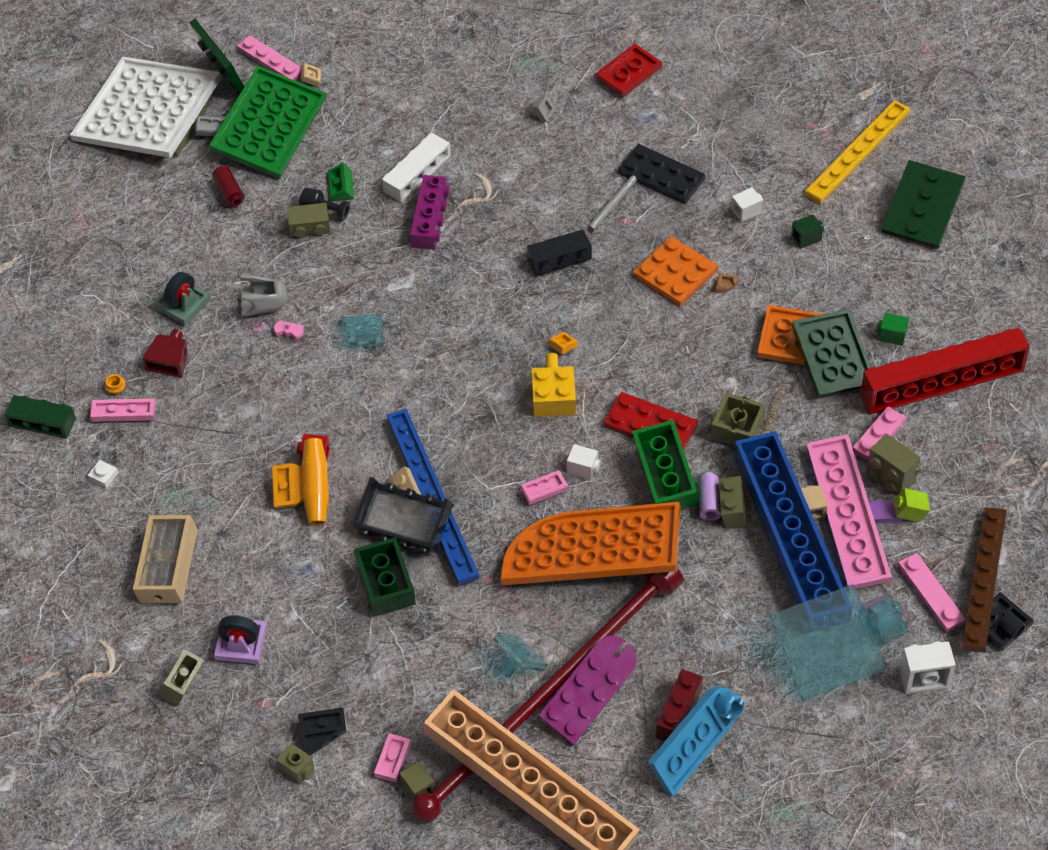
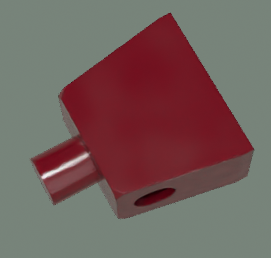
(167, 354)

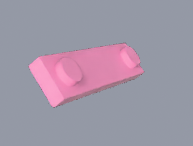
(931, 592)

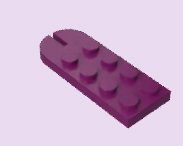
(589, 689)

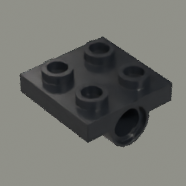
(1007, 622)

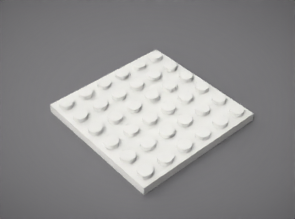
(146, 106)

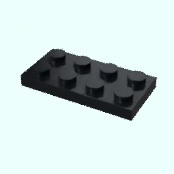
(661, 173)

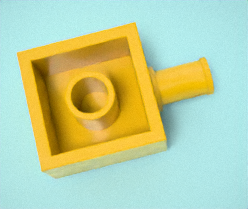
(553, 389)

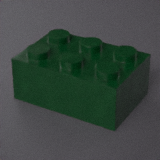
(384, 576)

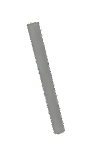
(612, 203)

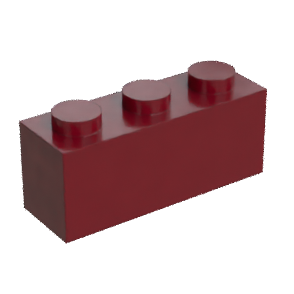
(680, 703)

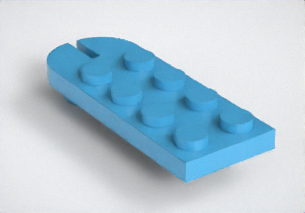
(695, 737)

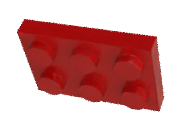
(628, 70)

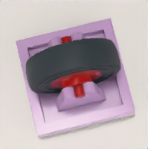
(240, 639)

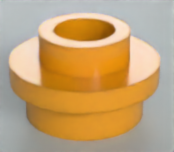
(116, 380)

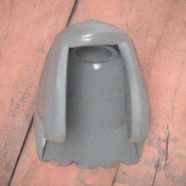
(262, 295)

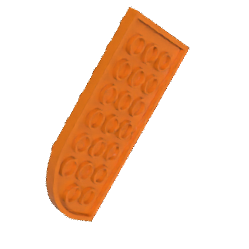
(595, 544)

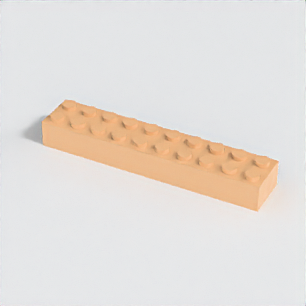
(527, 777)

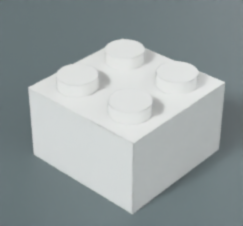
(927, 667)

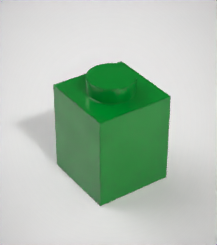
(893, 328)

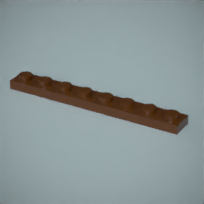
(984, 580)

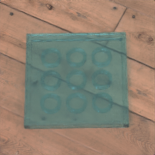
(828, 642)

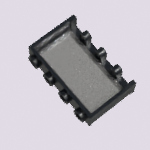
(402, 514)

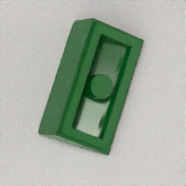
(340, 183)

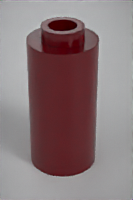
(228, 186)

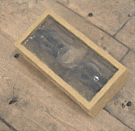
(165, 559)

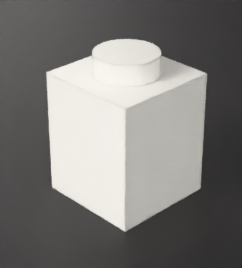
(747, 204)
(583, 462)

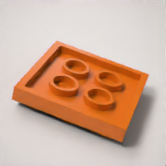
(675, 271)
(778, 337)

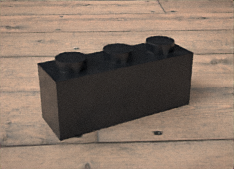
(559, 252)

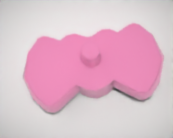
(288, 329)

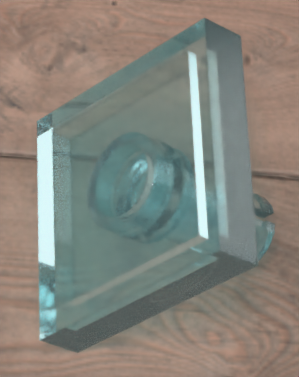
(519, 654)

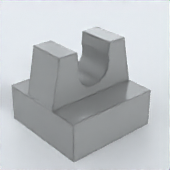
(542, 108)

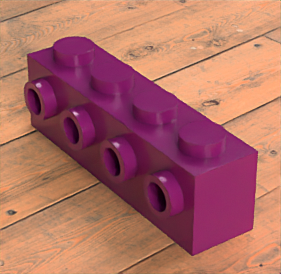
(429, 211)

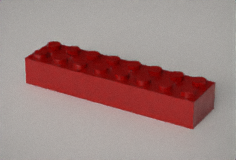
(944, 370)

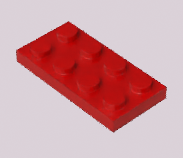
(633, 413)

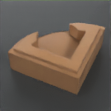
(726, 283)

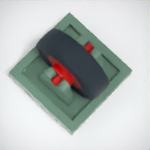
(181, 298)

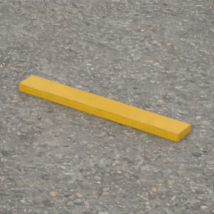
(857, 152)

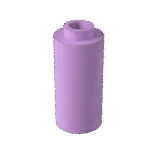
(709, 496)

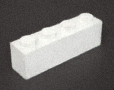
(421, 161)

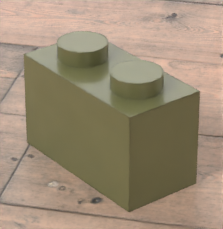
(308, 220)
(733, 502)
(180, 677)

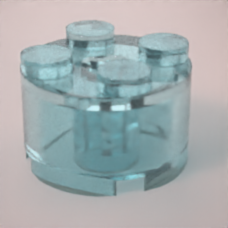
(885, 619)

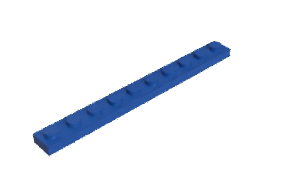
(427, 483)

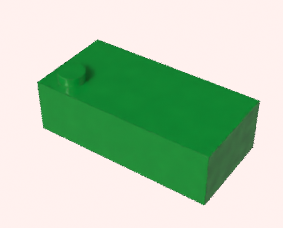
(665, 465)

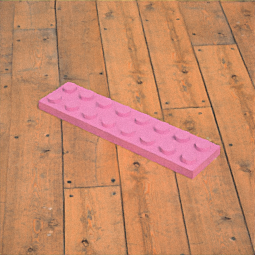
(849, 512)

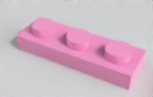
(123, 410)
(887, 423)

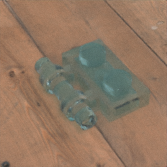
(360, 326)

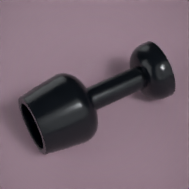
(315, 196)

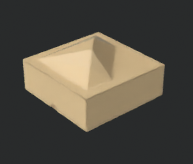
(310, 74)

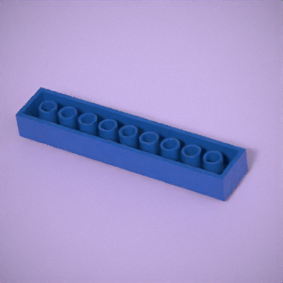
(786, 517)

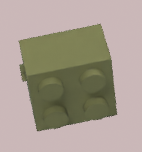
(737, 419)
(893, 464)

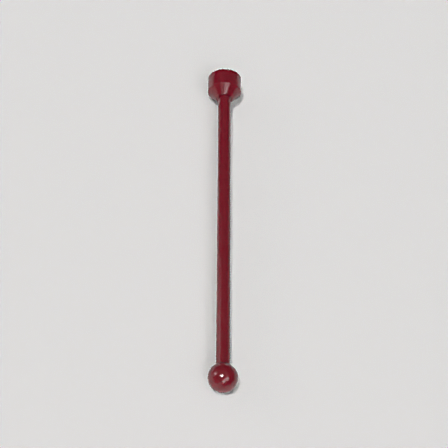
(427, 806)

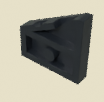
(320, 728)

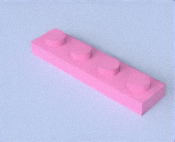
(269, 58)

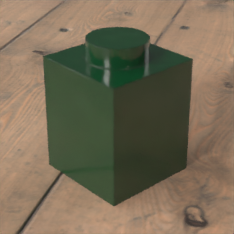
(807, 231)

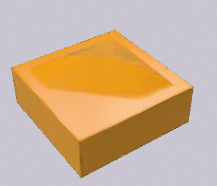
(563, 343)

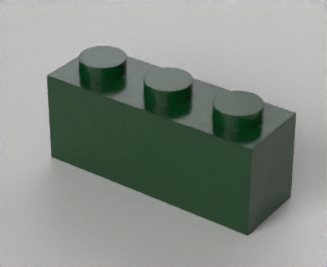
(40, 416)

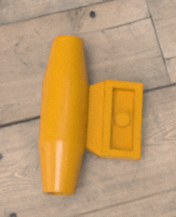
(304, 483)

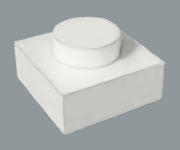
(103, 474)

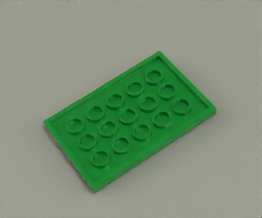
(268, 122)

